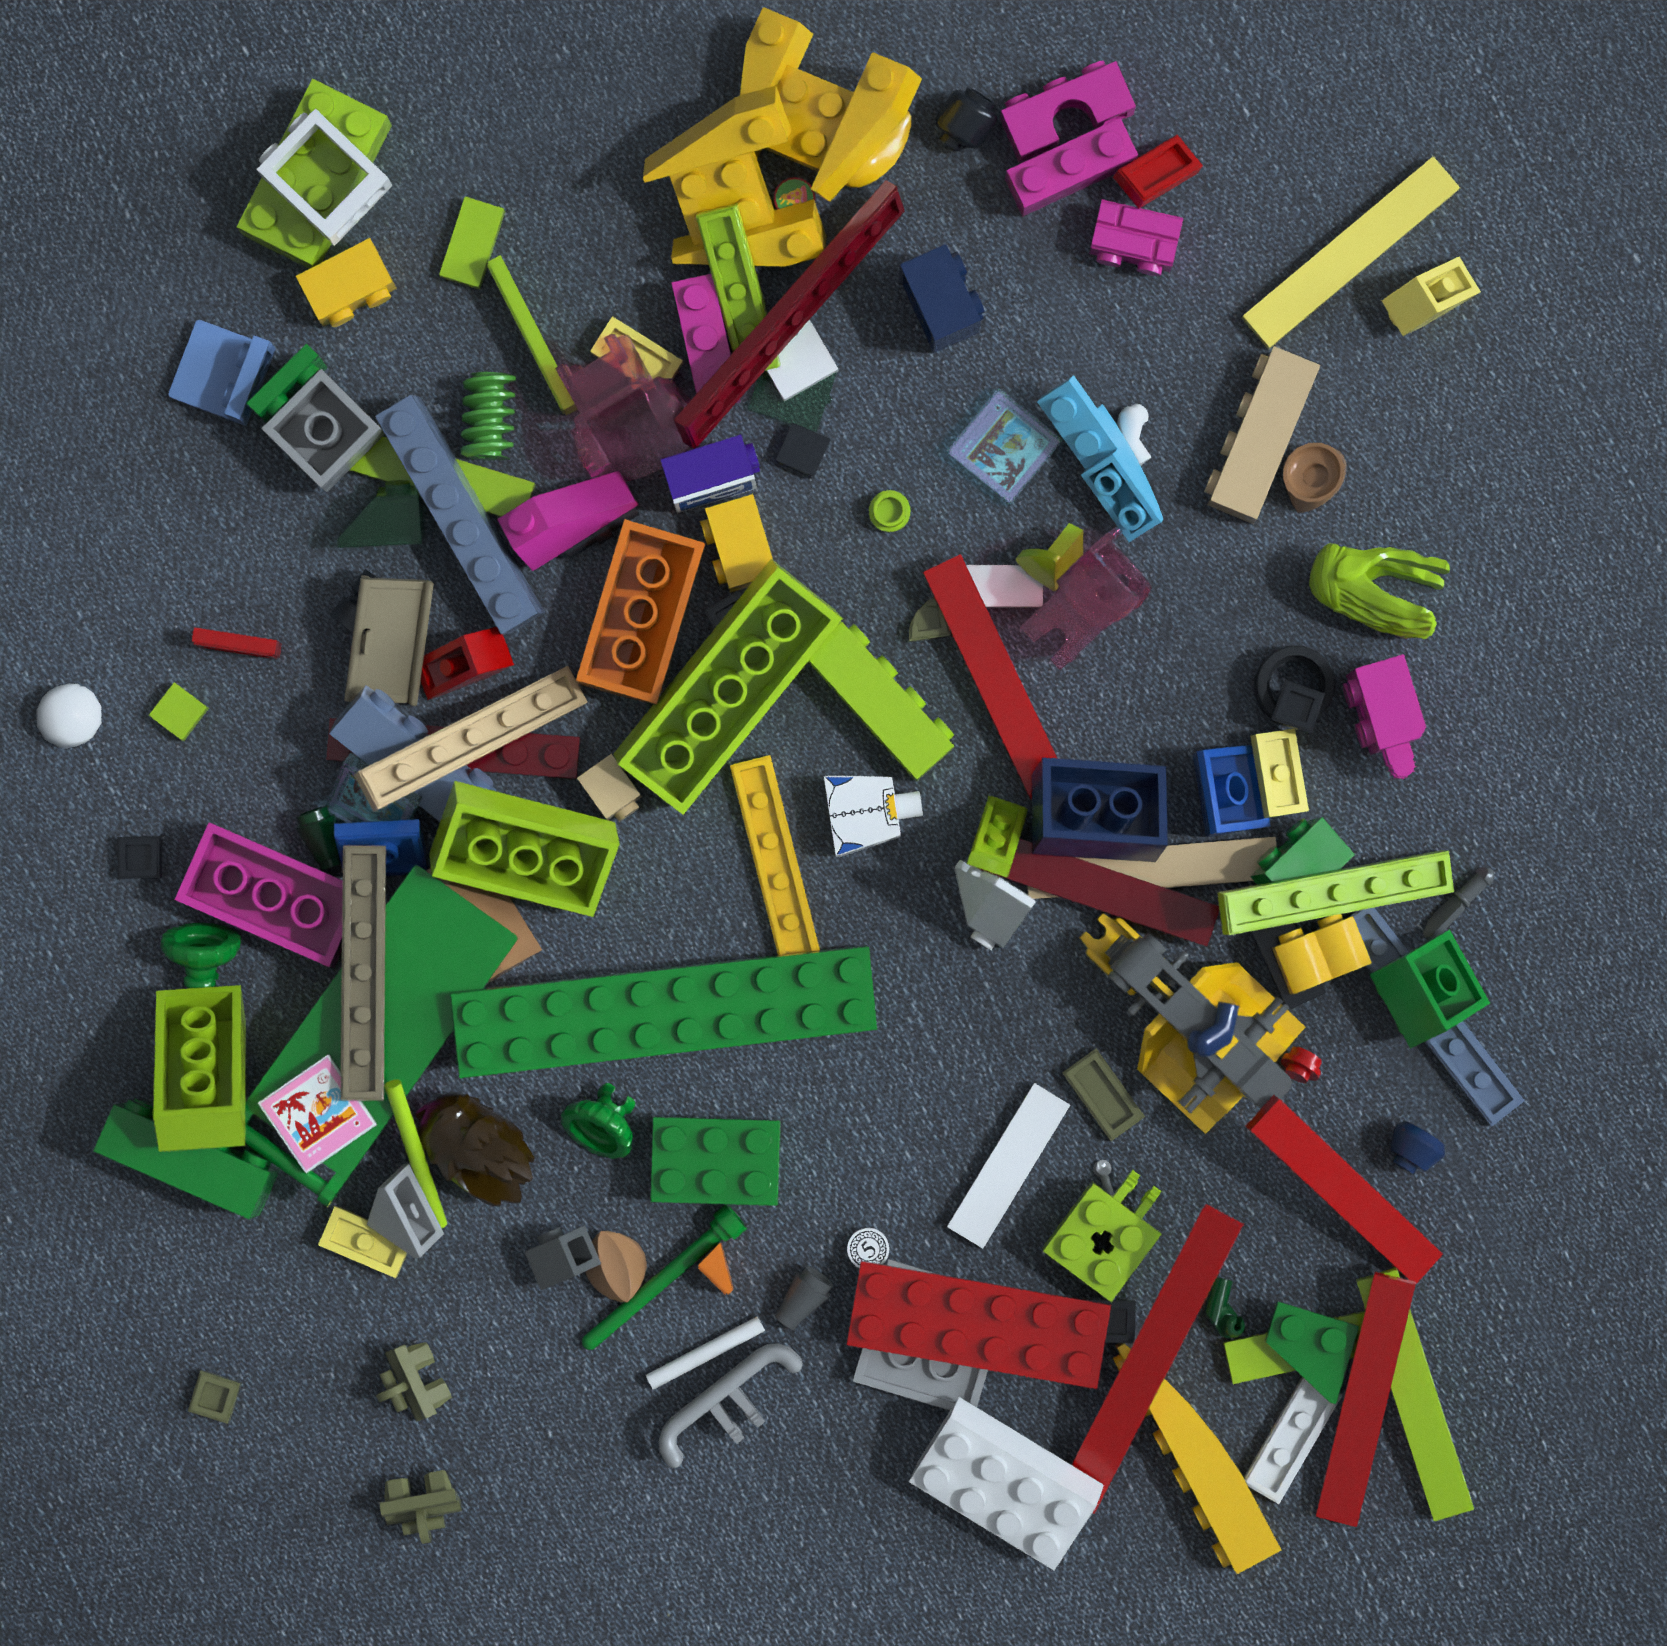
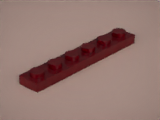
(527, 756)

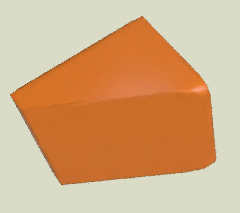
(716, 1269)

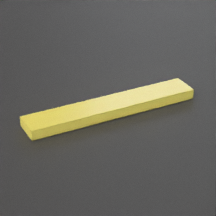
(1350, 252)

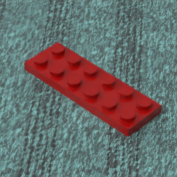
(979, 1324)

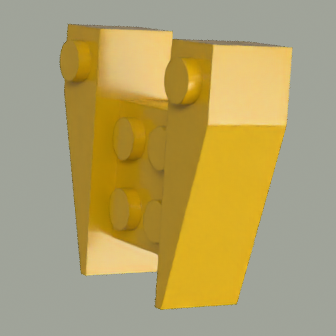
(827, 124)
(718, 167)

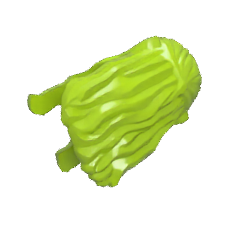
(1344, 583)

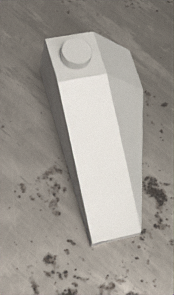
(990, 905)

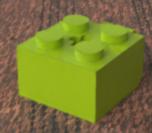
(1129, 1236)

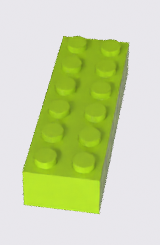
(727, 687)

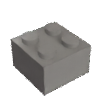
(323, 430)

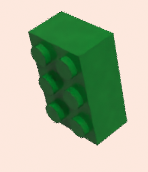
(715, 1161)

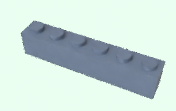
(460, 514)

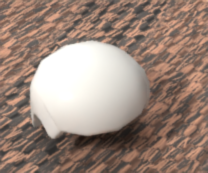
(68, 715)

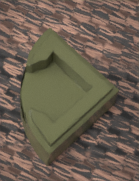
(928, 623)

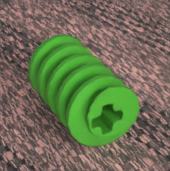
(487, 416)

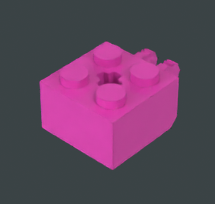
(1386, 712)

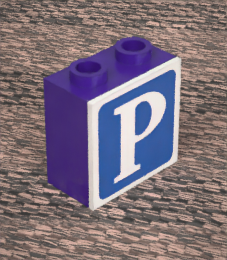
(711, 473)

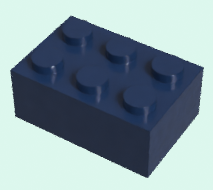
(1099, 810)

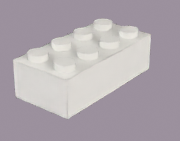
(1006, 1483)

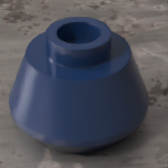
(1415, 1148)

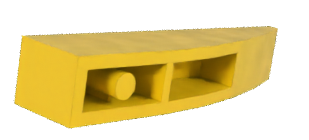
(1212, 1477)

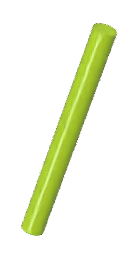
(414, 1147)

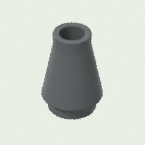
(804, 1295)

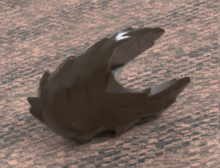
(475, 1147)

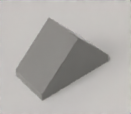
(404, 1214)

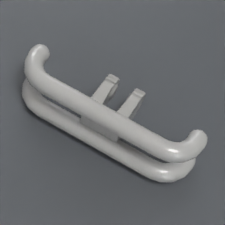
(723, 1387)

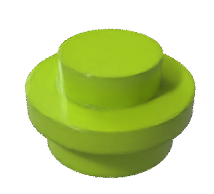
(889, 511)

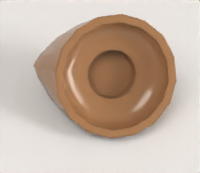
(1313, 475)
(621, 1266)

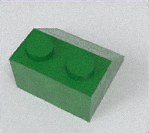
(1429, 989)

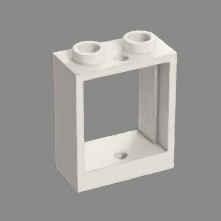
(353, 206)

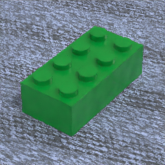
(218, 1175)

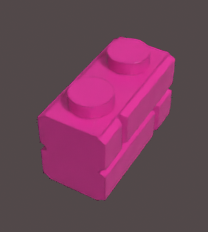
(1135, 237)

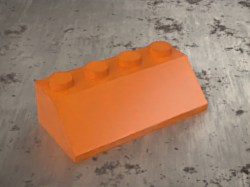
(640, 612)

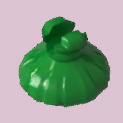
(200, 950)
(600, 1124)

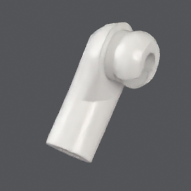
(1130, 424)

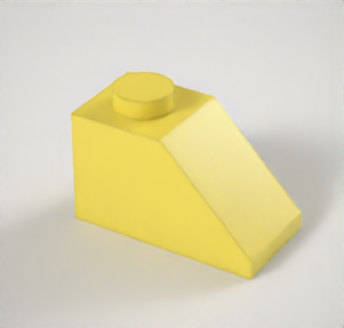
(1430, 296)

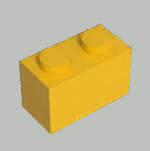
(347, 284)
(739, 541)

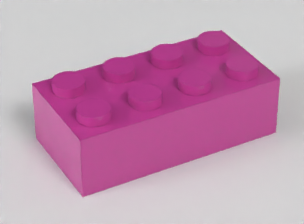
(266, 894)

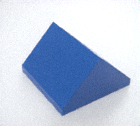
(1229, 790)

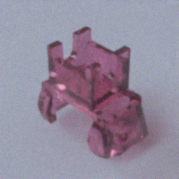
(626, 412)
(1090, 598)

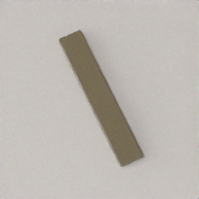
(363, 973)

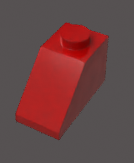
(464, 662)

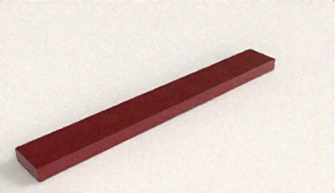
(789, 315)

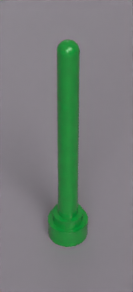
(723, 1227)

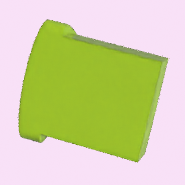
(1050, 564)

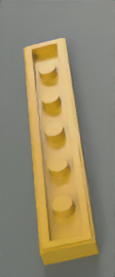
(774, 856)

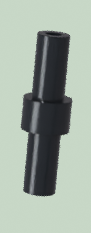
(602, 534)

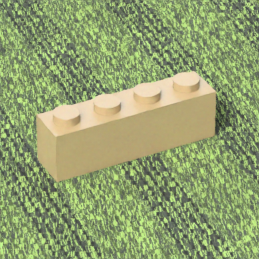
(1262, 435)

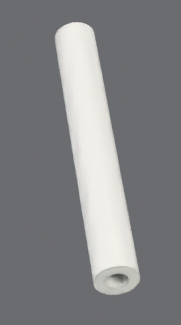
(705, 1352)

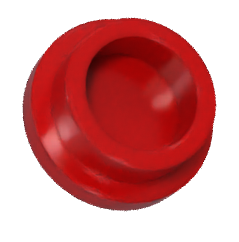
(1301, 1065)

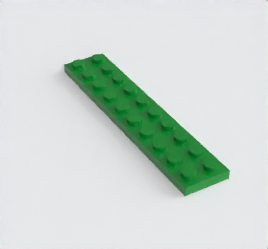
(663, 1011)

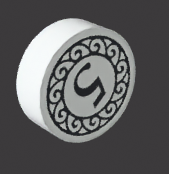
(868, 1246)

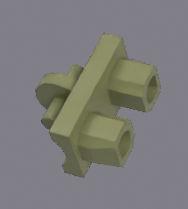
(405, 1366)
(402, 1507)

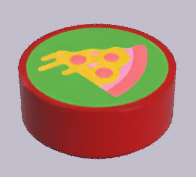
(792, 191)

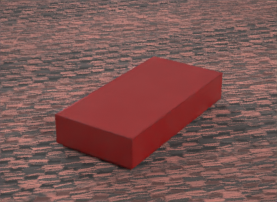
(1157, 171)
(236, 643)

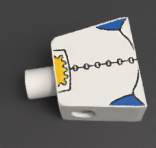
(866, 811)

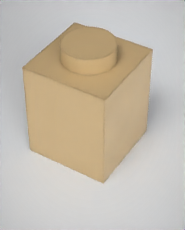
(610, 789)

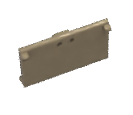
(395, 637)

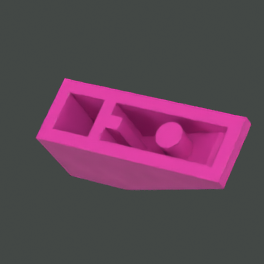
(564, 517)

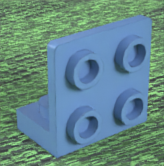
(221, 371)

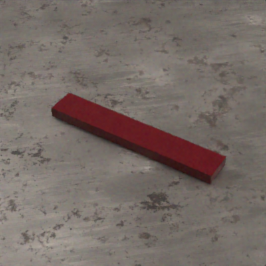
(1114, 893)

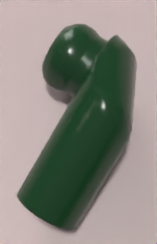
(1220, 1312)

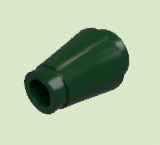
(317, 833)

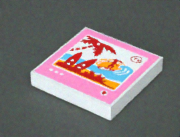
(313, 1117)

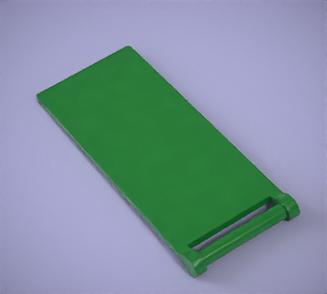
(431, 948)

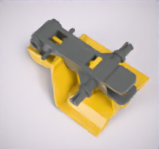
(1196, 1084)

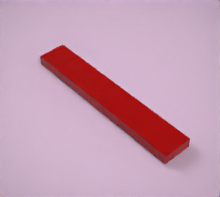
(990, 667)
(1343, 1189)
(1365, 1399)

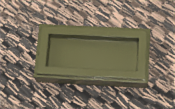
(1103, 1094)

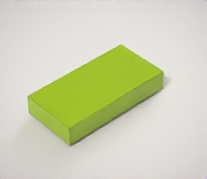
(472, 243)

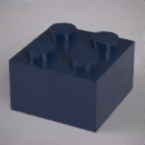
(940, 297)

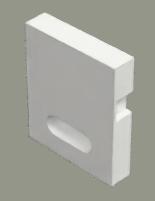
(802, 363)

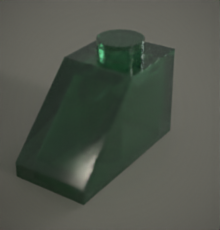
(386, 518)

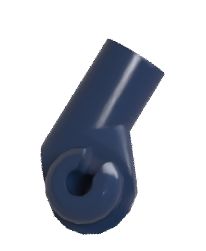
(1217, 1035)

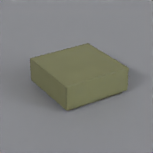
(214, 1396)

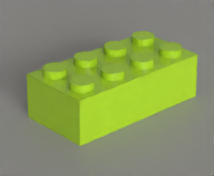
(317, 174)
(523, 849)
(200, 1068)

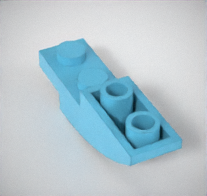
(1106, 456)

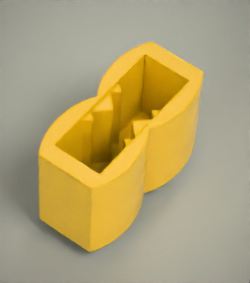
(1321, 953)

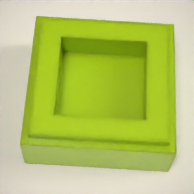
(178, 711)

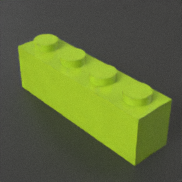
(880, 702)

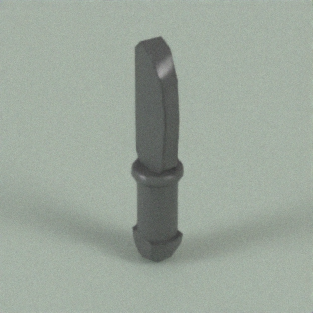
(1456, 904)

